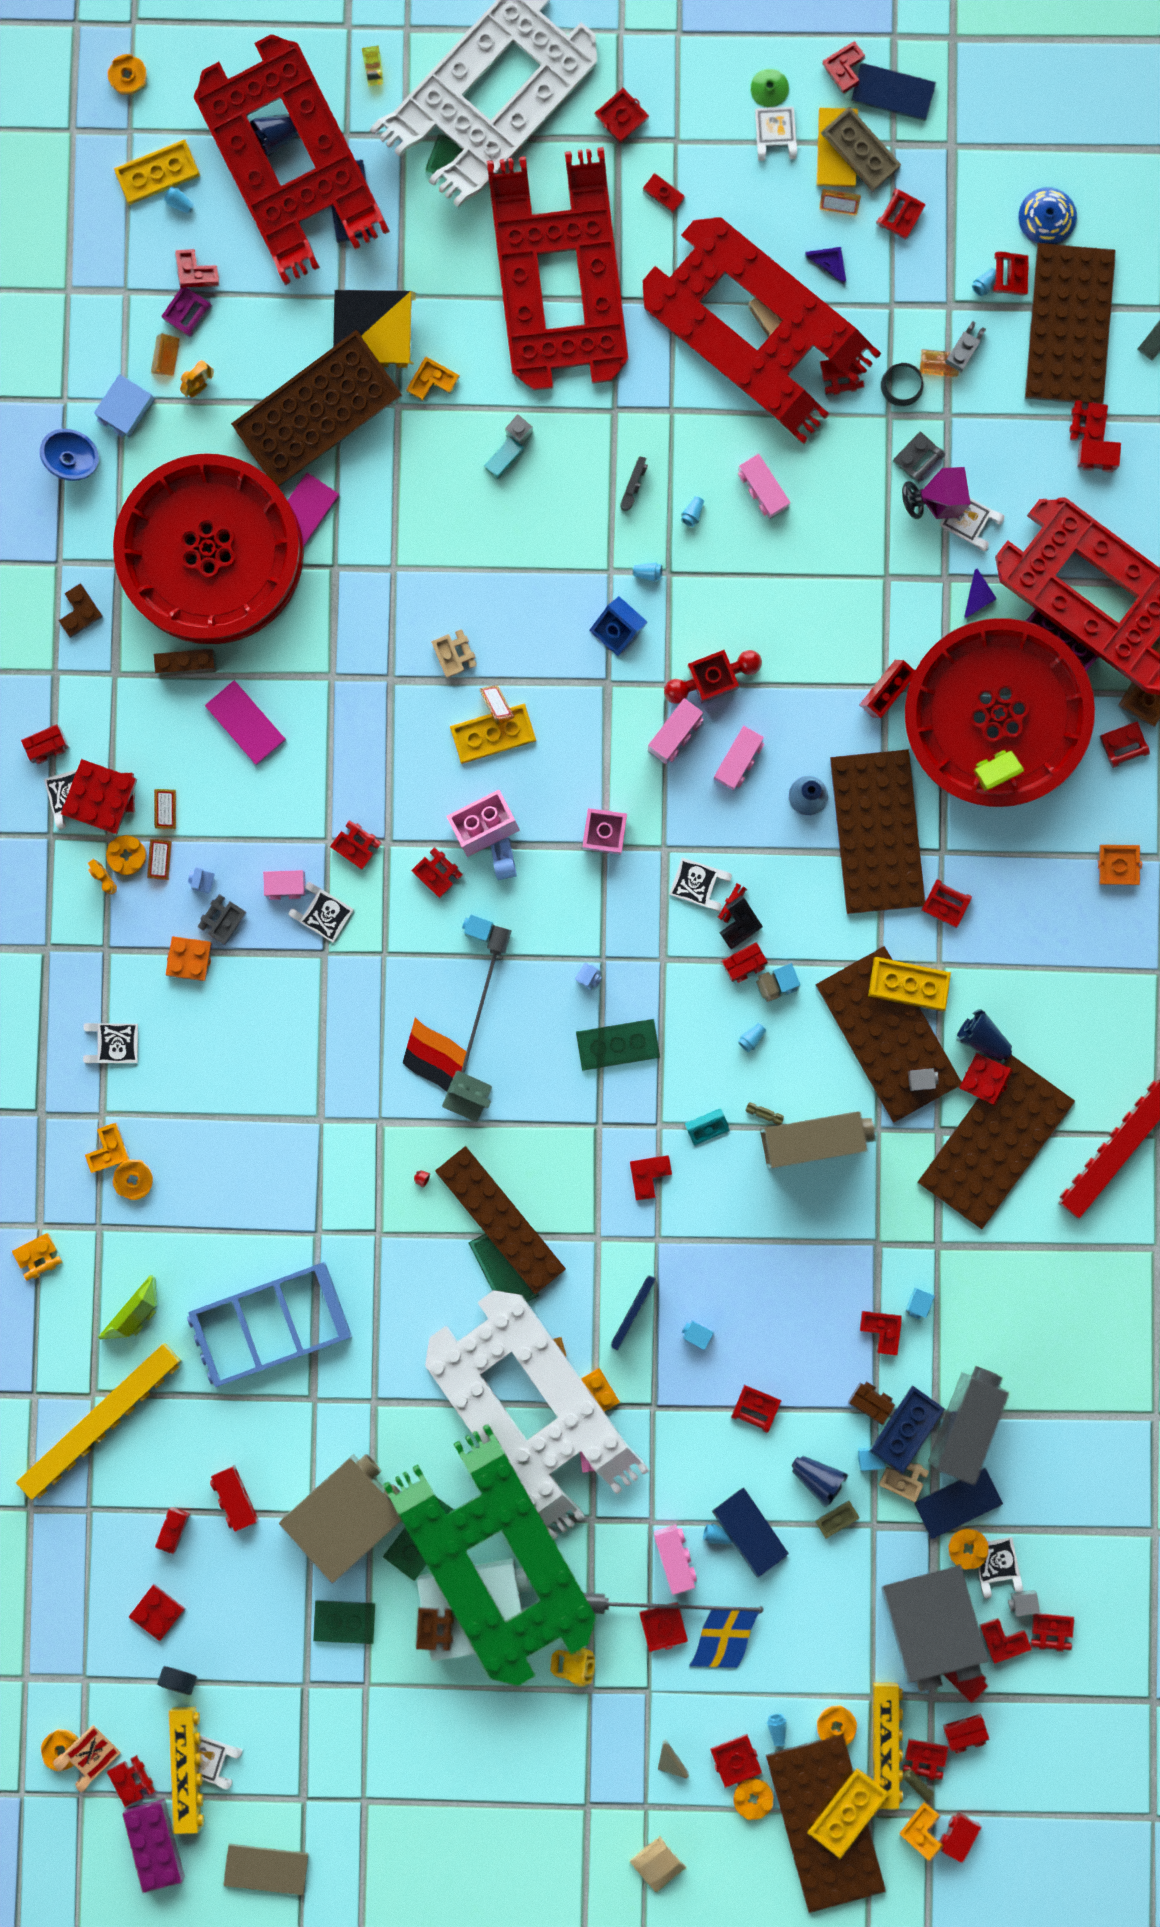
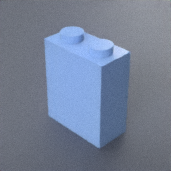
(123, 406)

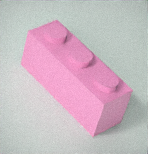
(763, 486)
(739, 758)

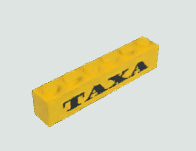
(886, 1741)
(184, 1770)

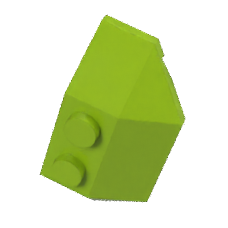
(133, 1313)

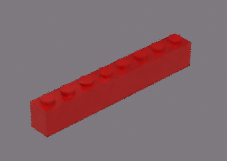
(1114, 1153)

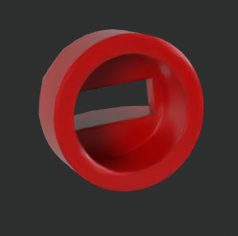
(421, 1178)

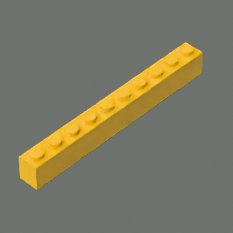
(98, 1421)

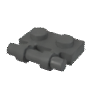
(227, 921)

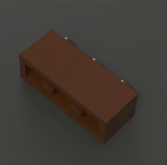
(185, 662)

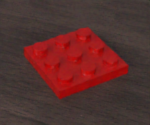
(99, 796)

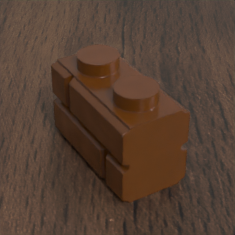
(871, 1403)

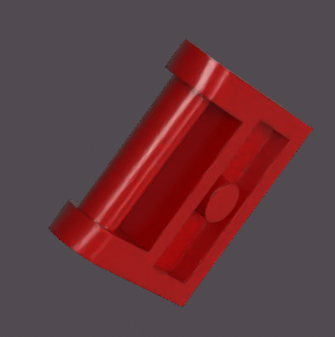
(906, 217)
(1016, 273)
(1122, 738)
(944, 909)
(759, 1402)

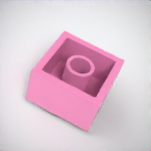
(604, 831)

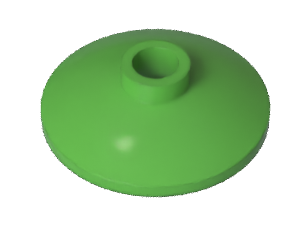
(769, 96)

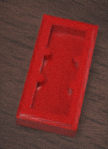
(663, 192)

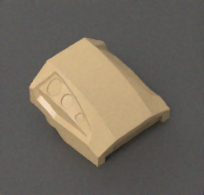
(657, 1864)

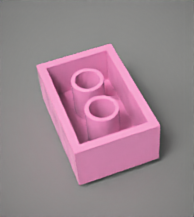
(676, 731)
(483, 823)
(675, 1559)

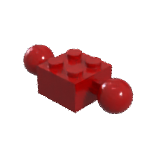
(713, 676)

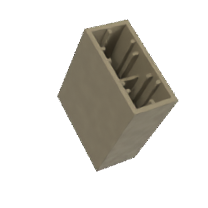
(816, 1139)
(342, 1517)

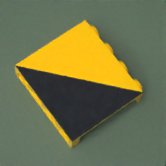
(381, 320)

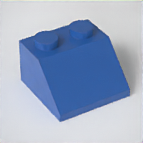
(618, 625)

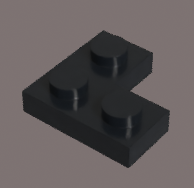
(745, 923)

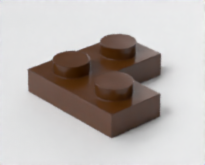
(84, 613)

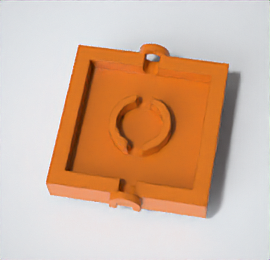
(1119, 864)
(188, 958)

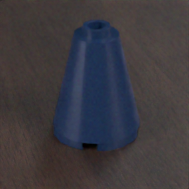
(274, 131)
(805, 802)
(984, 1036)
(819, 1478)

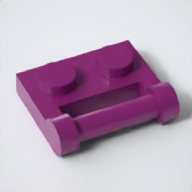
(181, 307)

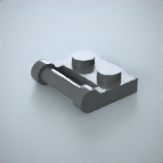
(914, 452)

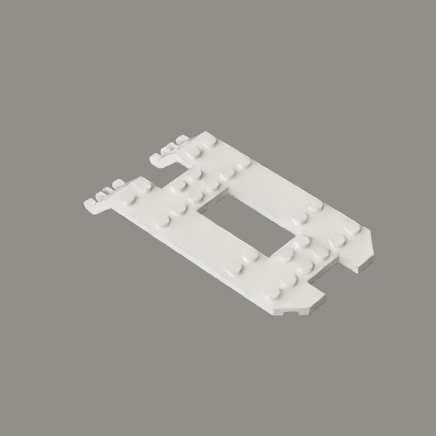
(441, 103)
(580, 1419)

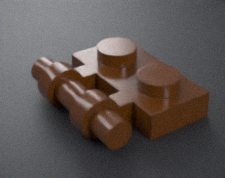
(428, 1626)

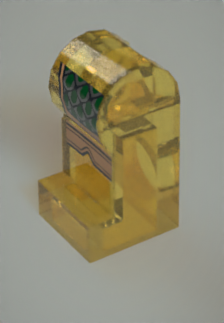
(373, 65)

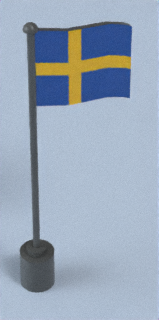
(722, 1635)

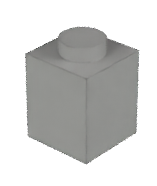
(519, 429)
(922, 1079)
(1024, 1603)

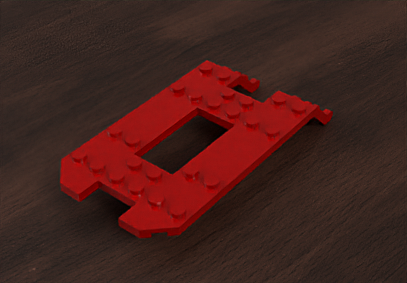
(336, 174)
(523, 237)
(804, 324)
(1033, 579)

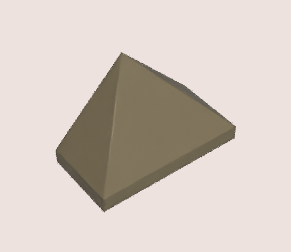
(670, 1762)

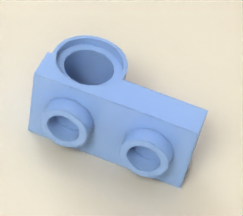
(503, 859)
(201, 880)
(589, 976)

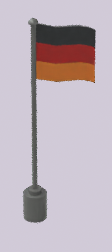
(436, 1055)

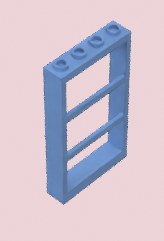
(332, 1302)

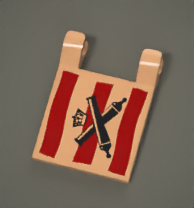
(90, 1755)

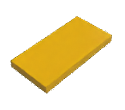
(831, 167)
(157, 172)
(483, 738)
(909, 984)
(848, 1813)

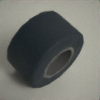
(177, 1680)

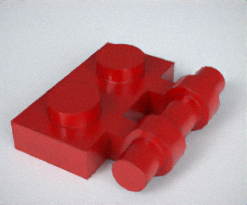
(832, 373)
(1094, 424)
(352, 850)
(432, 877)
(1053, 1625)
(926, 1753)
(125, 1783)

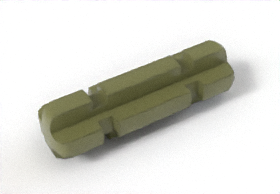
(764, 1113)
(918, 1785)

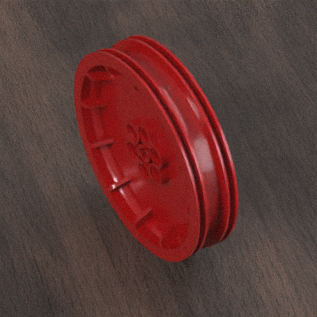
(177, 505)
(986, 659)

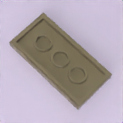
(861, 149)
(266, 1869)

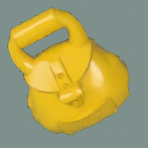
(577, 1667)

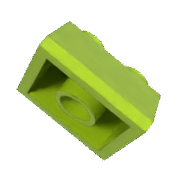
(998, 770)

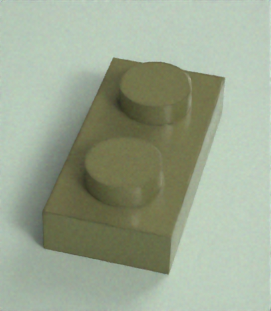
(837, 1519)

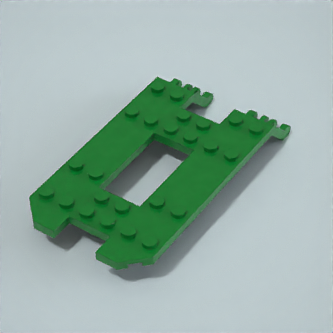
(447, 1537)

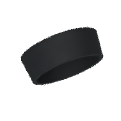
(901, 402)

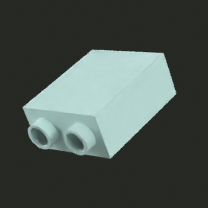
(504, 1585)

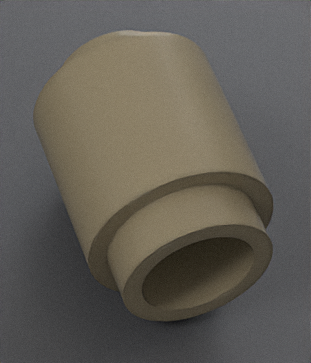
(768, 986)

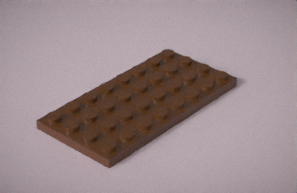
(1070, 323)
(316, 409)
(877, 831)
(886, 1038)
(996, 1144)
(805, 1784)

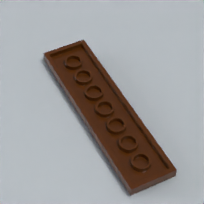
(500, 1220)

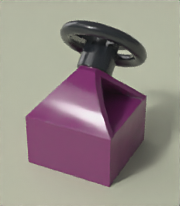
(944, 495)

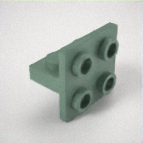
(467, 1096)

